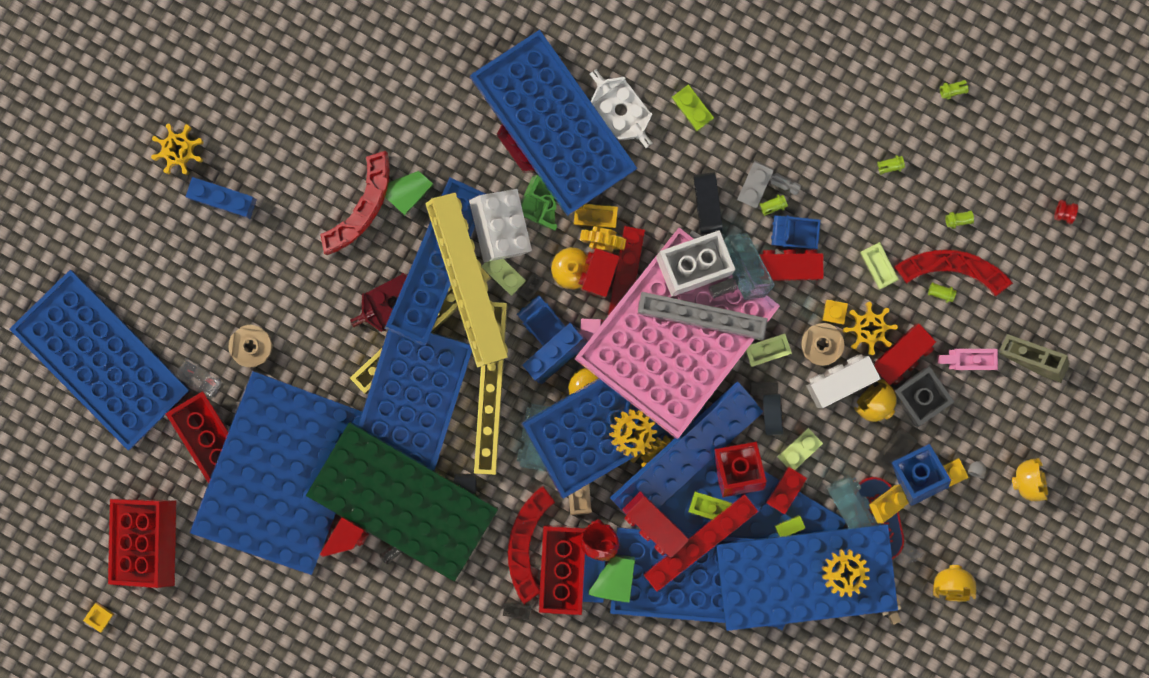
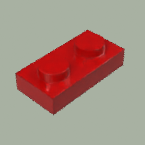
(786, 490)

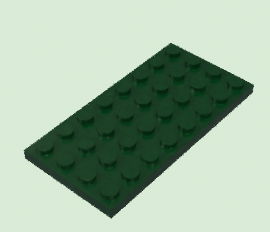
(402, 501)

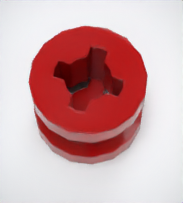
(1066, 211)

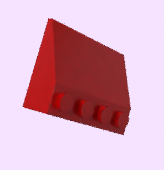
(142, 542)

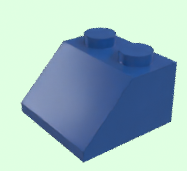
(921, 474)

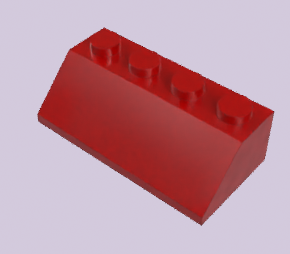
(199, 431)
(562, 570)

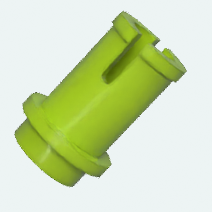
(953, 89)
(892, 165)
(773, 205)
(958, 219)
(942, 292)

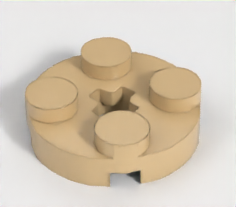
(814, 335)
(260, 339)

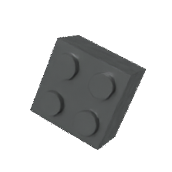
(922, 396)

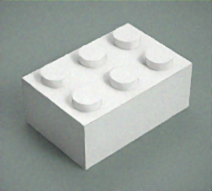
(500, 225)
(695, 263)
(842, 381)

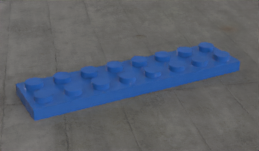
(428, 278)
(693, 449)

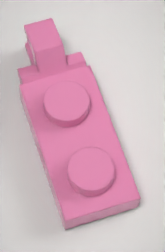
(970, 359)

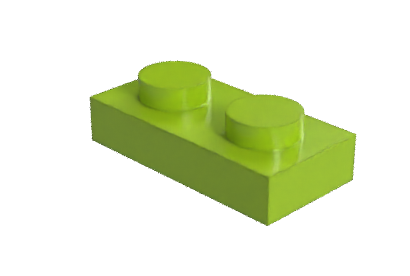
(692, 108)
(707, 505)

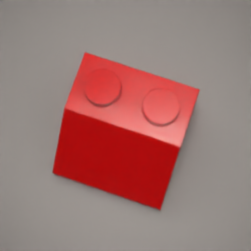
(599, 272)
(740, 469)
(344, 537)

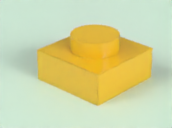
(835, 312)
(955, 471)
(98, 617)

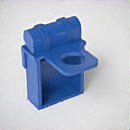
(795, 232)
(540, 320)

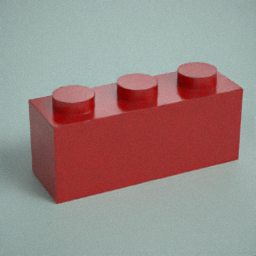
(793, 266)
(904, 354)
(654, 525)

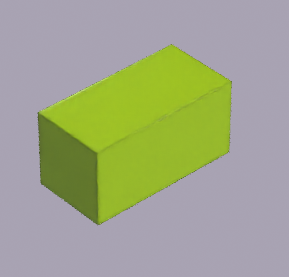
(790, 526)

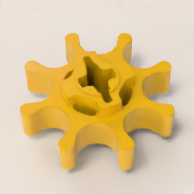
(169, 146)
(869, 317)

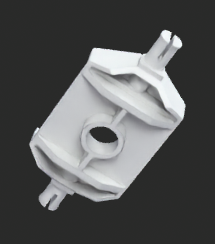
(615, 92)

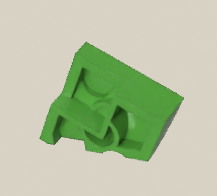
(408, 190)
(539, 204)
(615, 579)

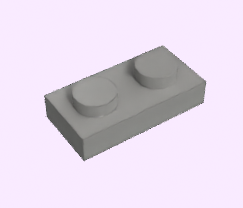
(755, 184)

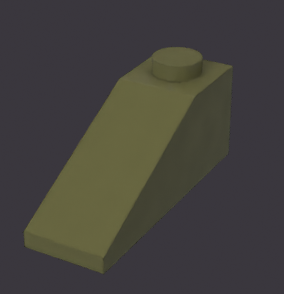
(1035, 358)

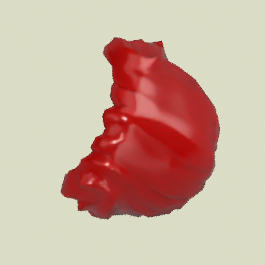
(599, 541)

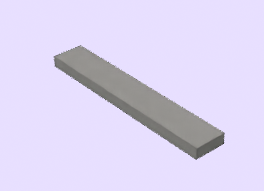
(702, 316)

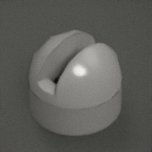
(977, 469)

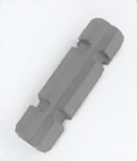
(785, 183)

